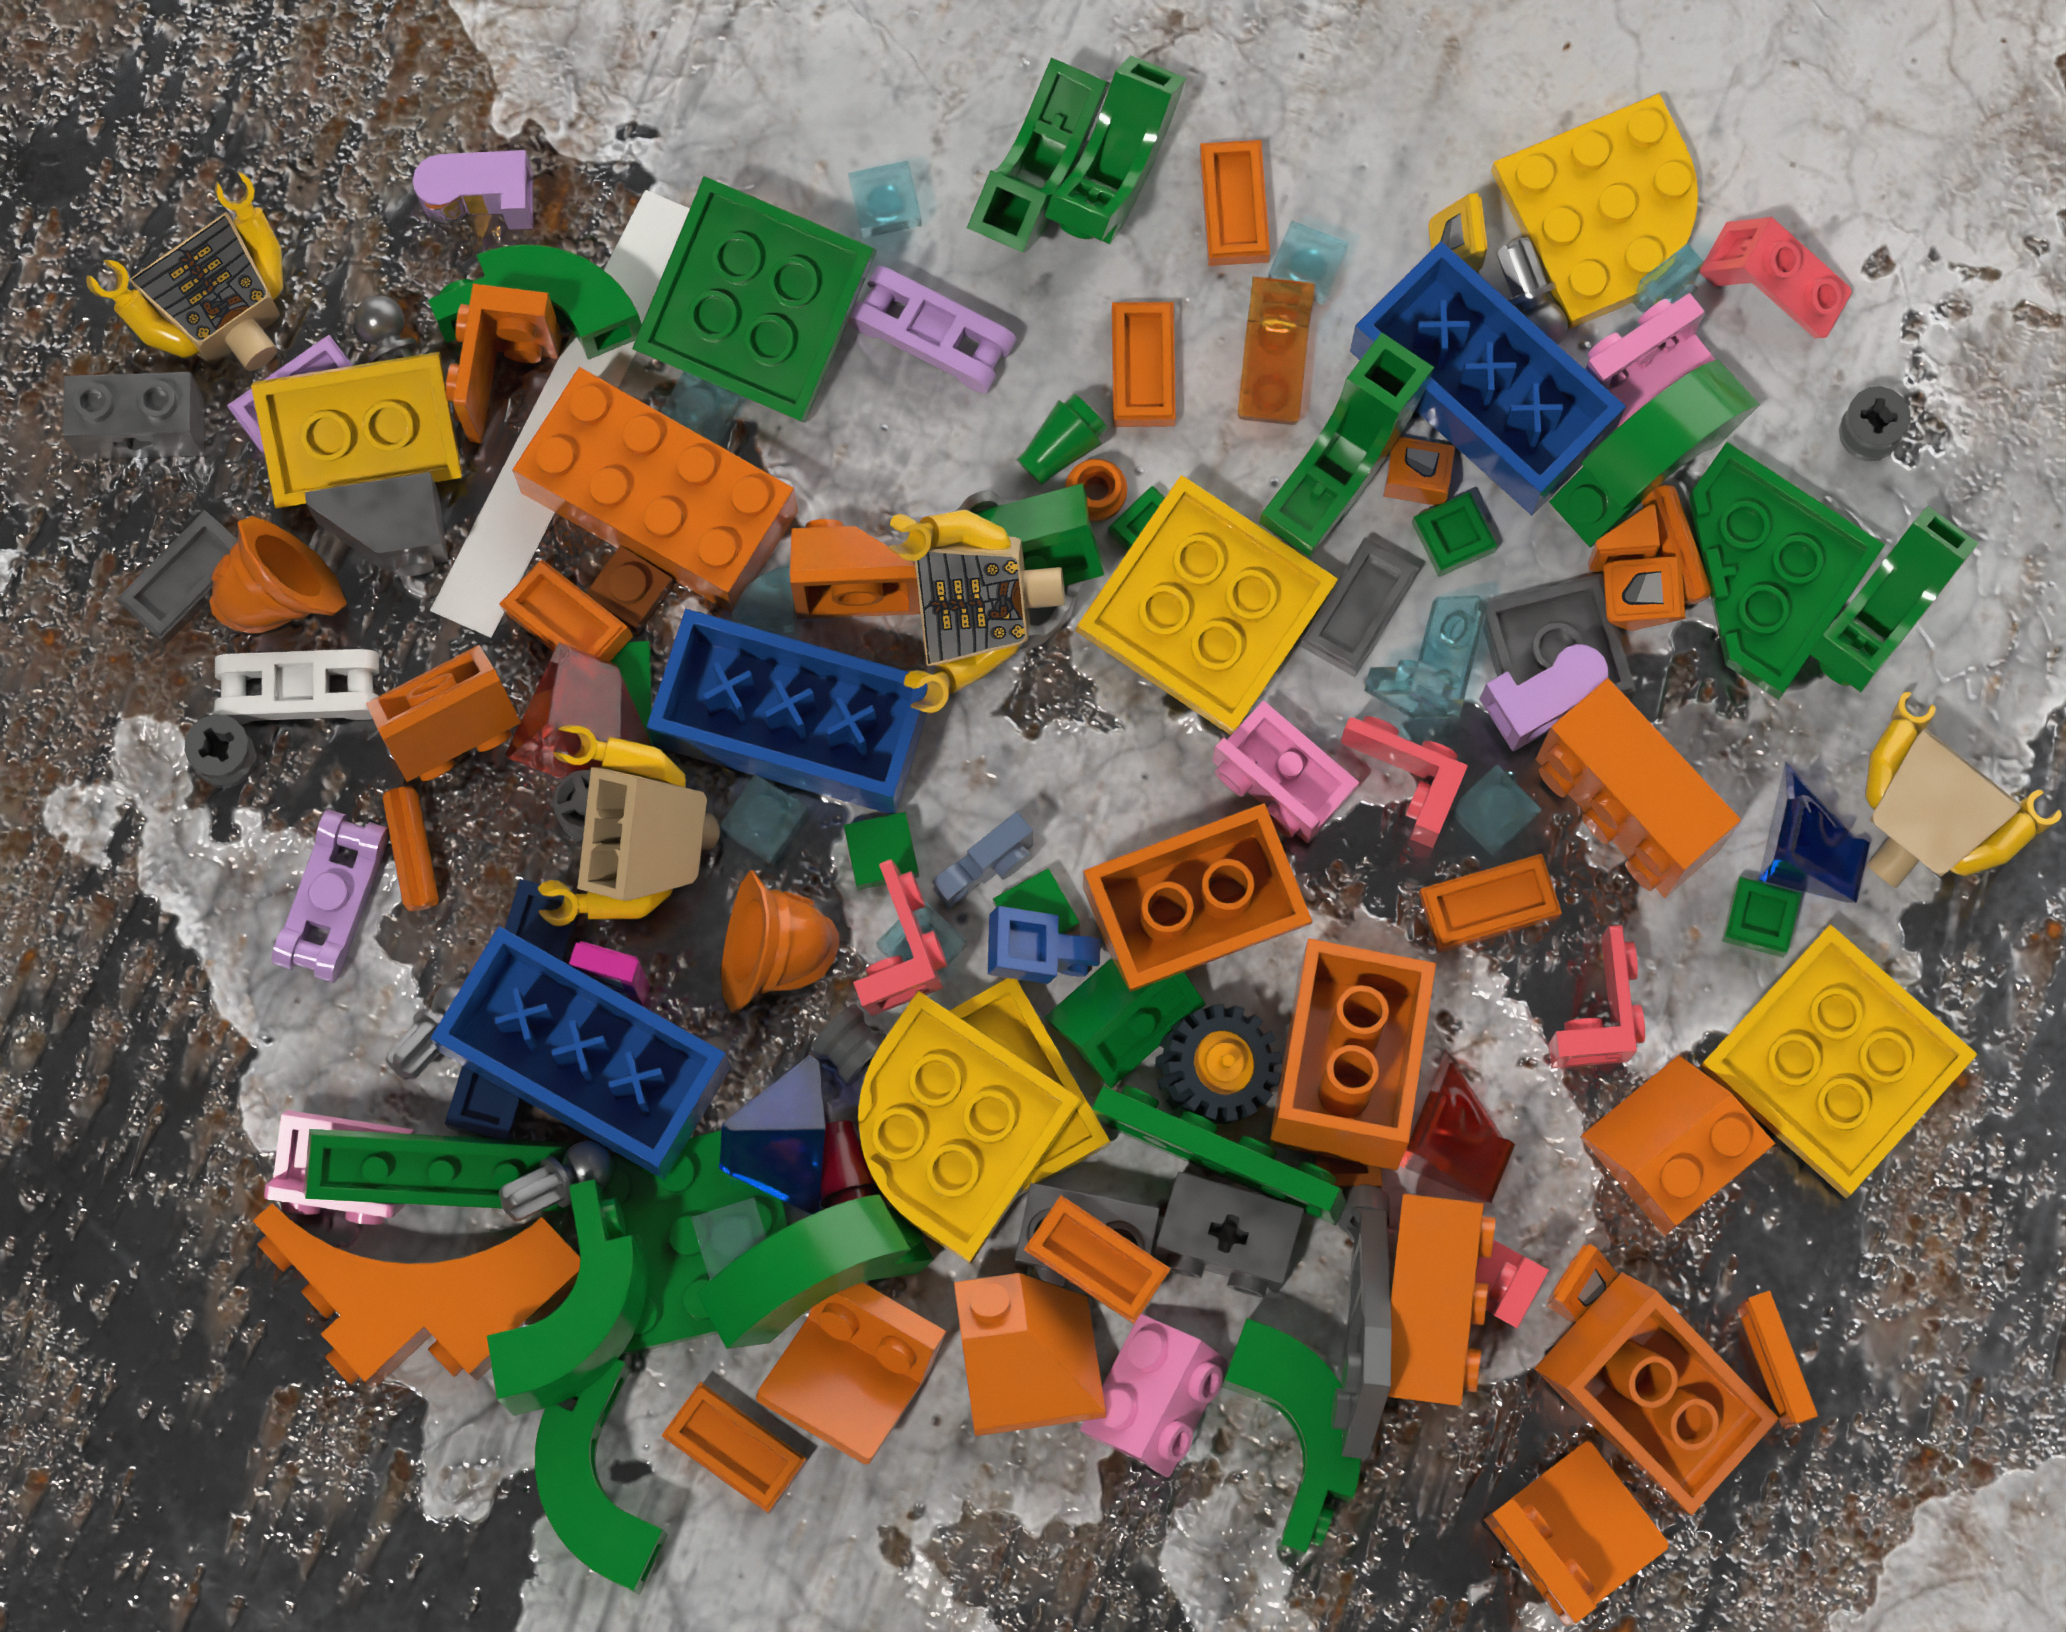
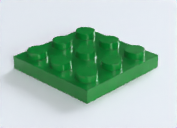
(754, 299)
(661, 1223)

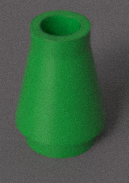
(1062, 439)

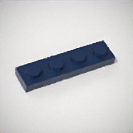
(477, 1103)

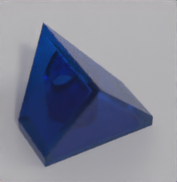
(1811, 846)
(780, 1138)

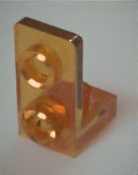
(1275, 350)

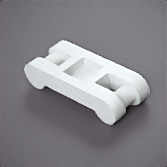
(296, 684)

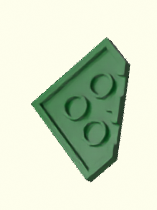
(1773, 566)

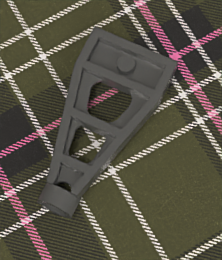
(1368, 1344)

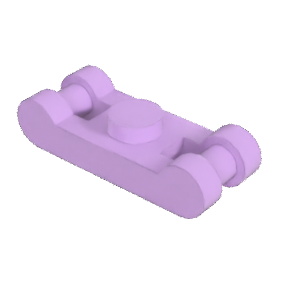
(932, 328)
(331, 896)

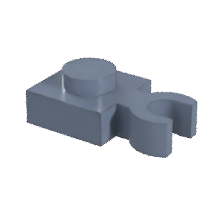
(999, 853)

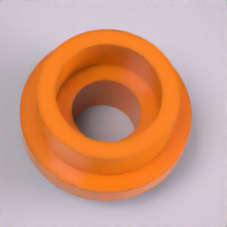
(1109, 476)

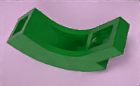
(1119, 153)
(1651, 446)
(1351, 447)
(1892, 600)
(807, 1264)
(591, 1328)
(1302, 1389)
(572, 1494)

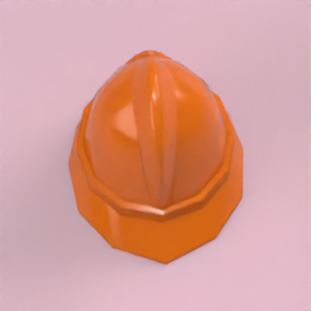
(271, 580)
(773, 943)

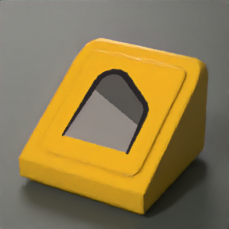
(1462, 230)

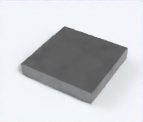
(1535, 626)

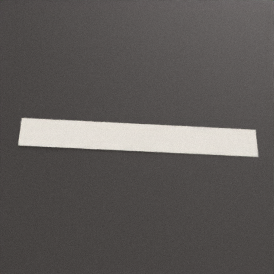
(510, 521)

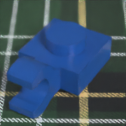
(1030, 949)

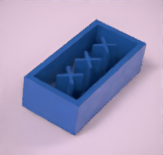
(1496, 378)
(788, 712)
(581, 1052)

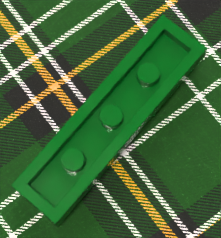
(1244, 1163)
(419, 1167)

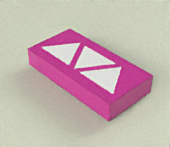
(612, 969)

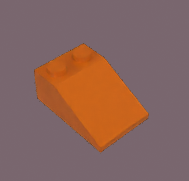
(1657, 1391)

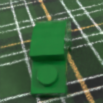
(1041, 158)
(580, 292)

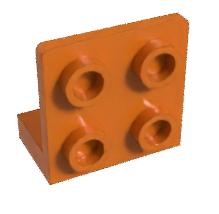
(494, 322)
(852, 1370)
(1577, 1533)

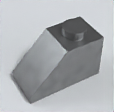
(386, 521)

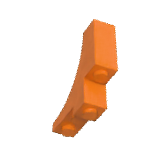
(398, 1306)

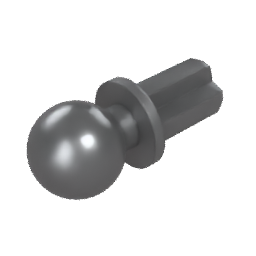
(1529, 287)
(380, 323)
(416, 1048)
(551, 1181)

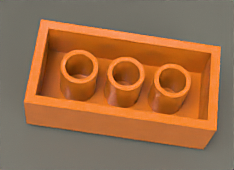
(656, 489)

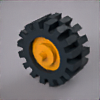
(1218, 1064)

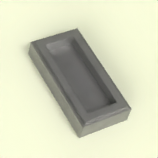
(178, 579)
(1359, 607)

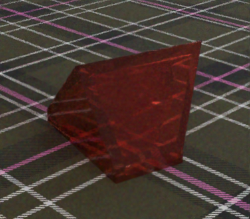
(574, 692)
(1456, 1137)

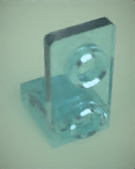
(1440, 677)

